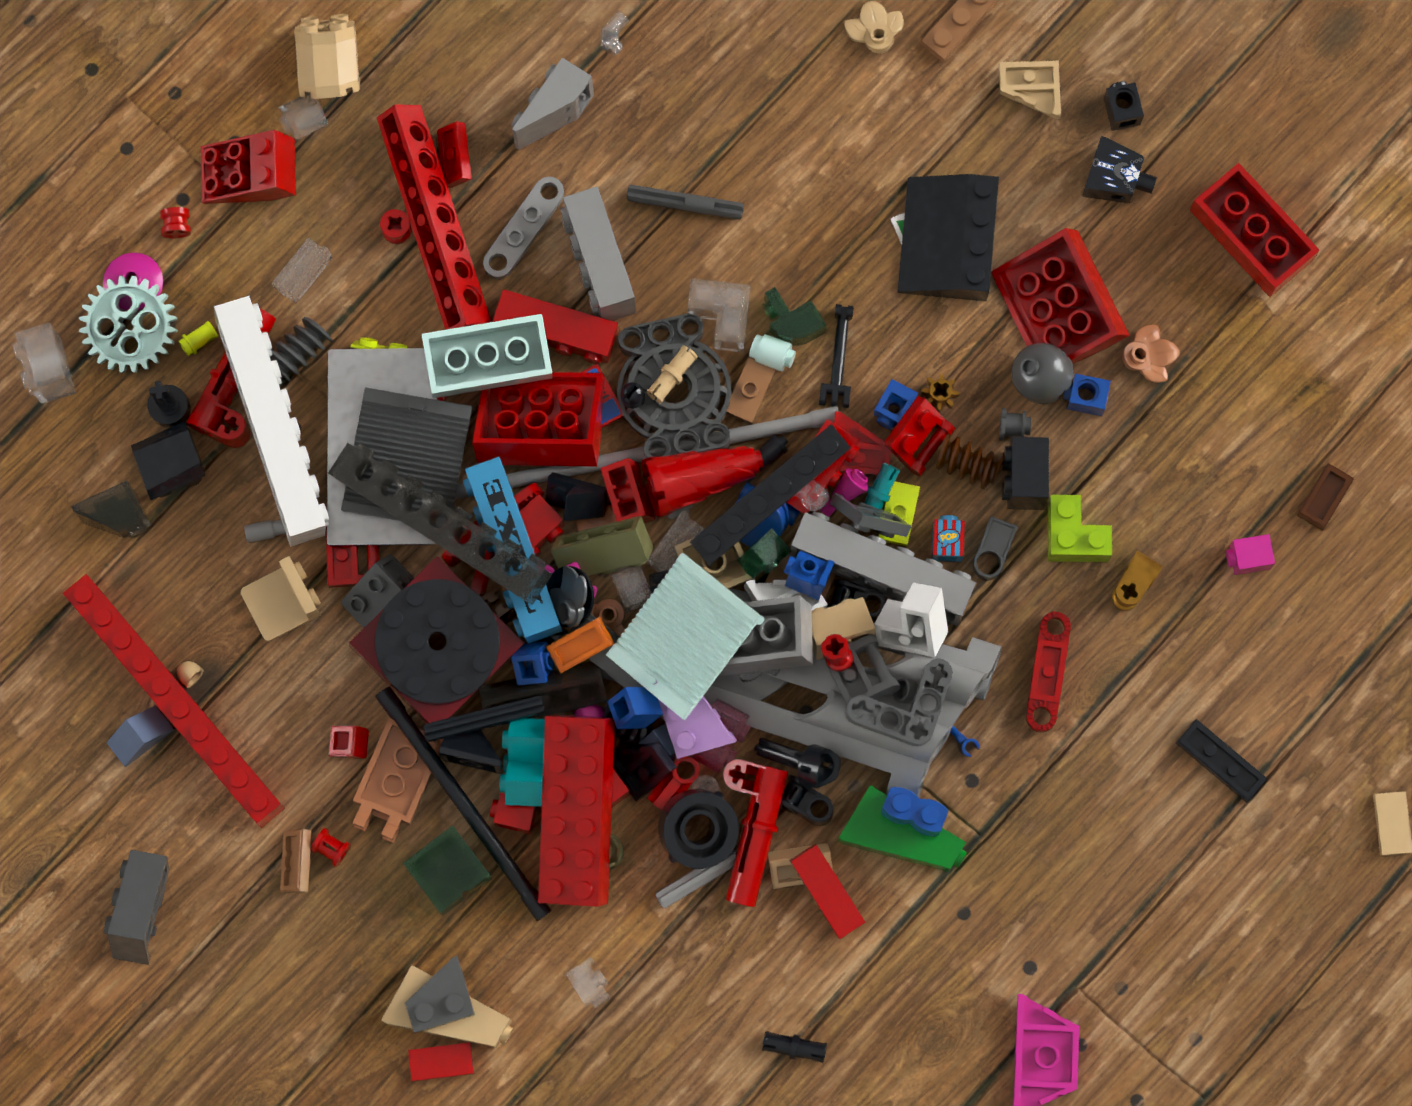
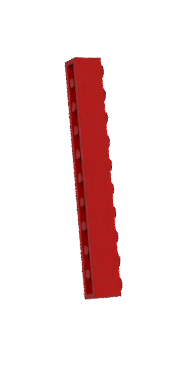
(174, 701)

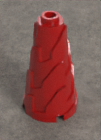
(692, 476)

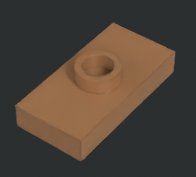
(750, 391)
(295, 861)

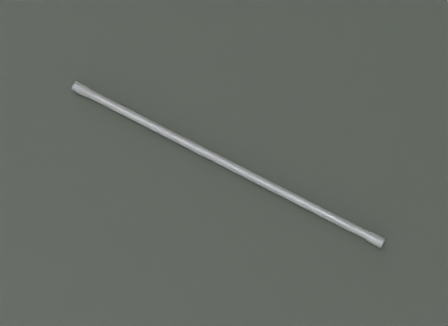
(813, 419)

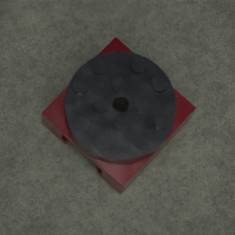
(429, 679)

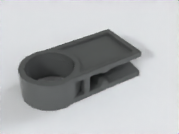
(996, 542)

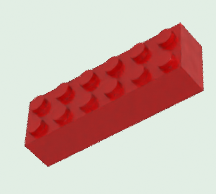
(576, 810)

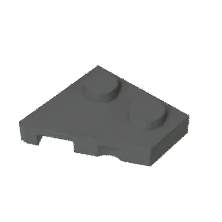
(868, 517)
(440, 999)

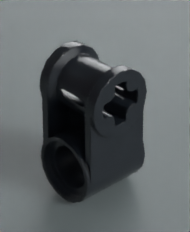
(855, 591)
(804, 800)

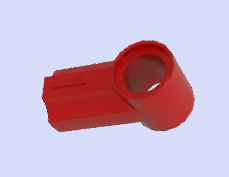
(672, 784)

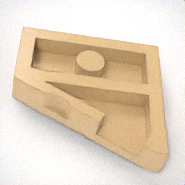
(1032, 84)

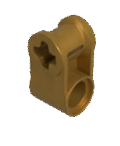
(1137, 578)

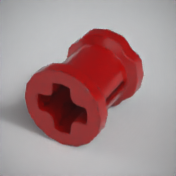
(830, 646)
(335, 856)

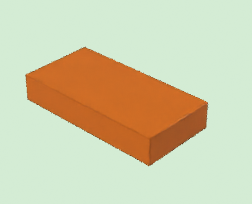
(580, 645)

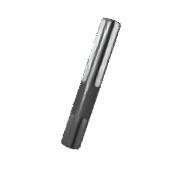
(685, 202)

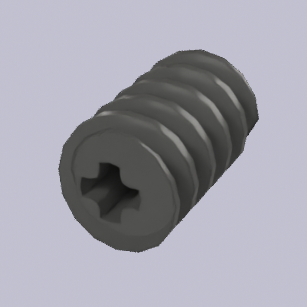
(299, 347)

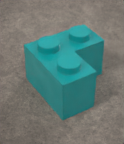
(523, 763)

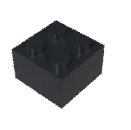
(1027, 473)

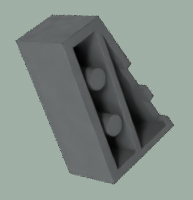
(136, 906)

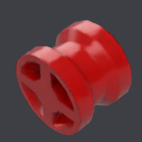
(175, 222)
(399, 232)

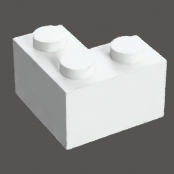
(914, 624)

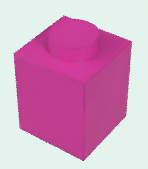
(1250, 554)

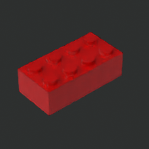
(1254, 230)

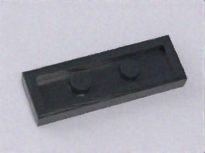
(1221, 760)

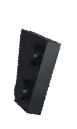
(642, 767)

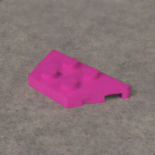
(1043, 1054)

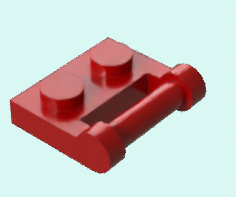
(913, 430)
(344, 565)

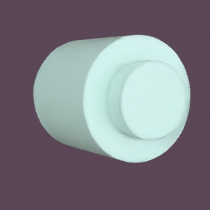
(772, 352)

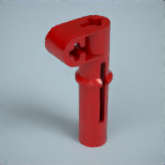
(217, 399)
(758, 825)

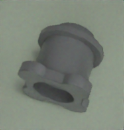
(1014, 424)

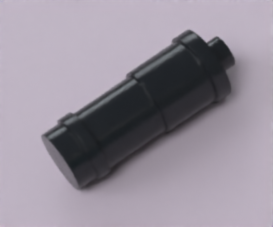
(771, 452)

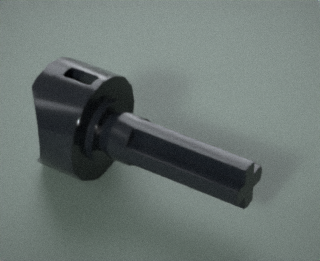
(168, 405)
(808, 763)

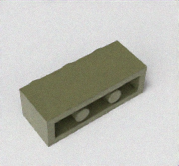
(605, 547)

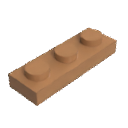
(955, 26)

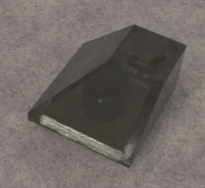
(114, 511)

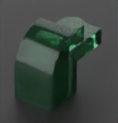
(795, 326)

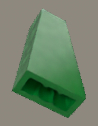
(877, 834)

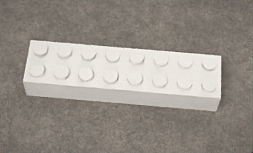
(269, 420)

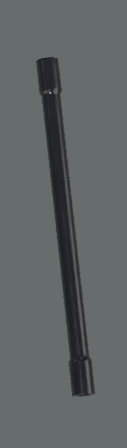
(397, 712)

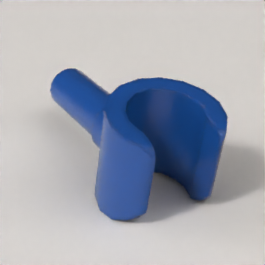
(962, 740)

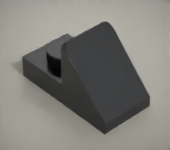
(576, 496)

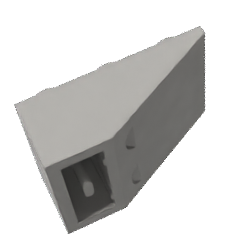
(554, 104)

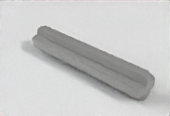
(692, 881)

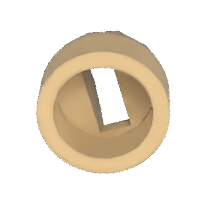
(189, 673)

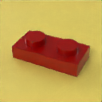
(454, 153)

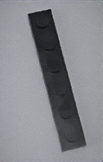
(770, 494)

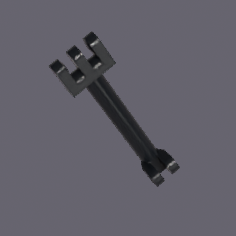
(835, 388)

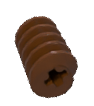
(969, 462)

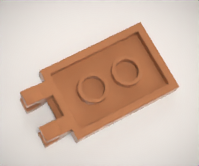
(392, 782)

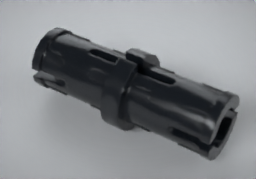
(794, 1046)

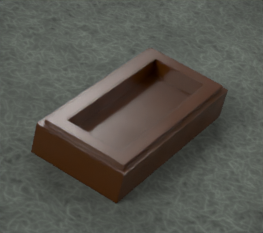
(1325, 496)

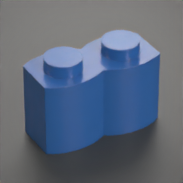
(922, 814)

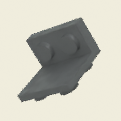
(376, 589)

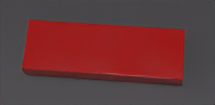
(827, 891)

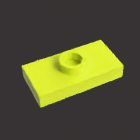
(903, 504)

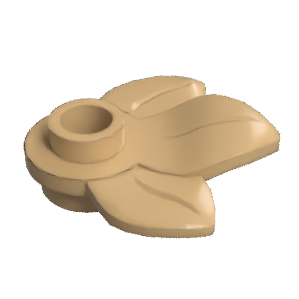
(872, 23)

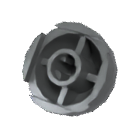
(1042, 373)

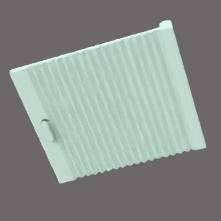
(684, 636)

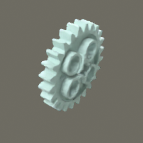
(106, 307)

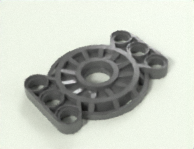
(682, 419)

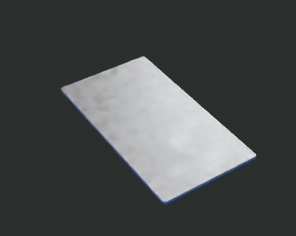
(348, 375)

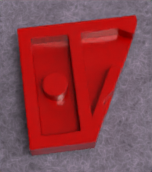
(872, 450)

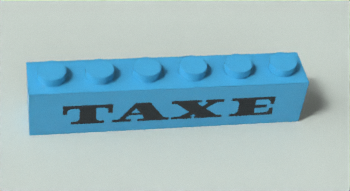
(500, 511)

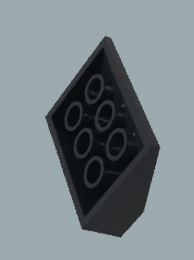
(948, 236)

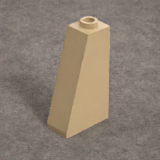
(483, 1028)

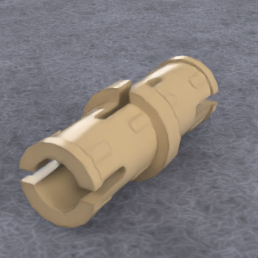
(671, 374)

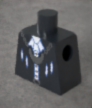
(1116, 173)

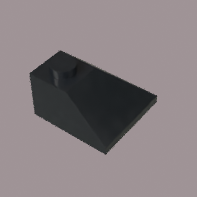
(471, 750)

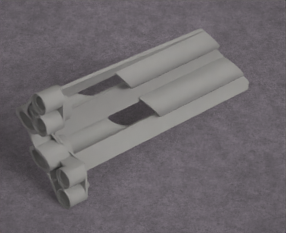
(832, 730)

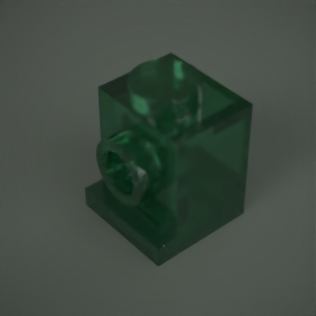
(764, 554)

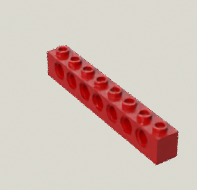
(433, 217)

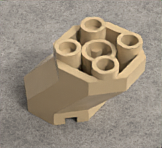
(327, 56)

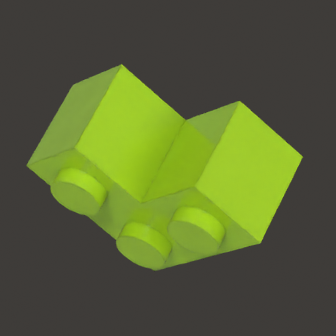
(1069, 539)

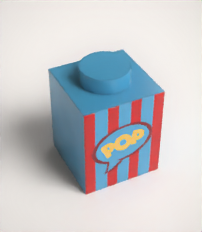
(948, 539)

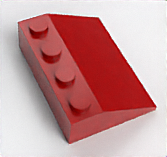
(1060, 297)
(542, 421)

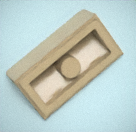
(781, 869)

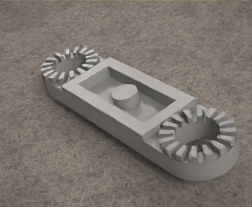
(523, 228)

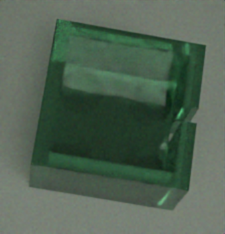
(447, 870)

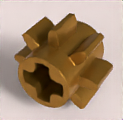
(940, 384)

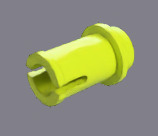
(198, 338)

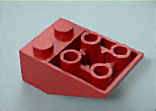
(249, 169)

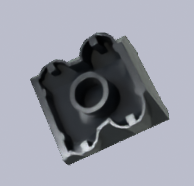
(168, 461)

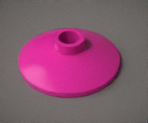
(139, 265)

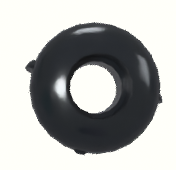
(717, 842)

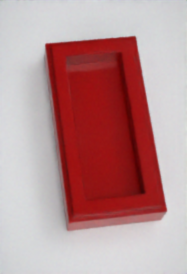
(441, 1062)

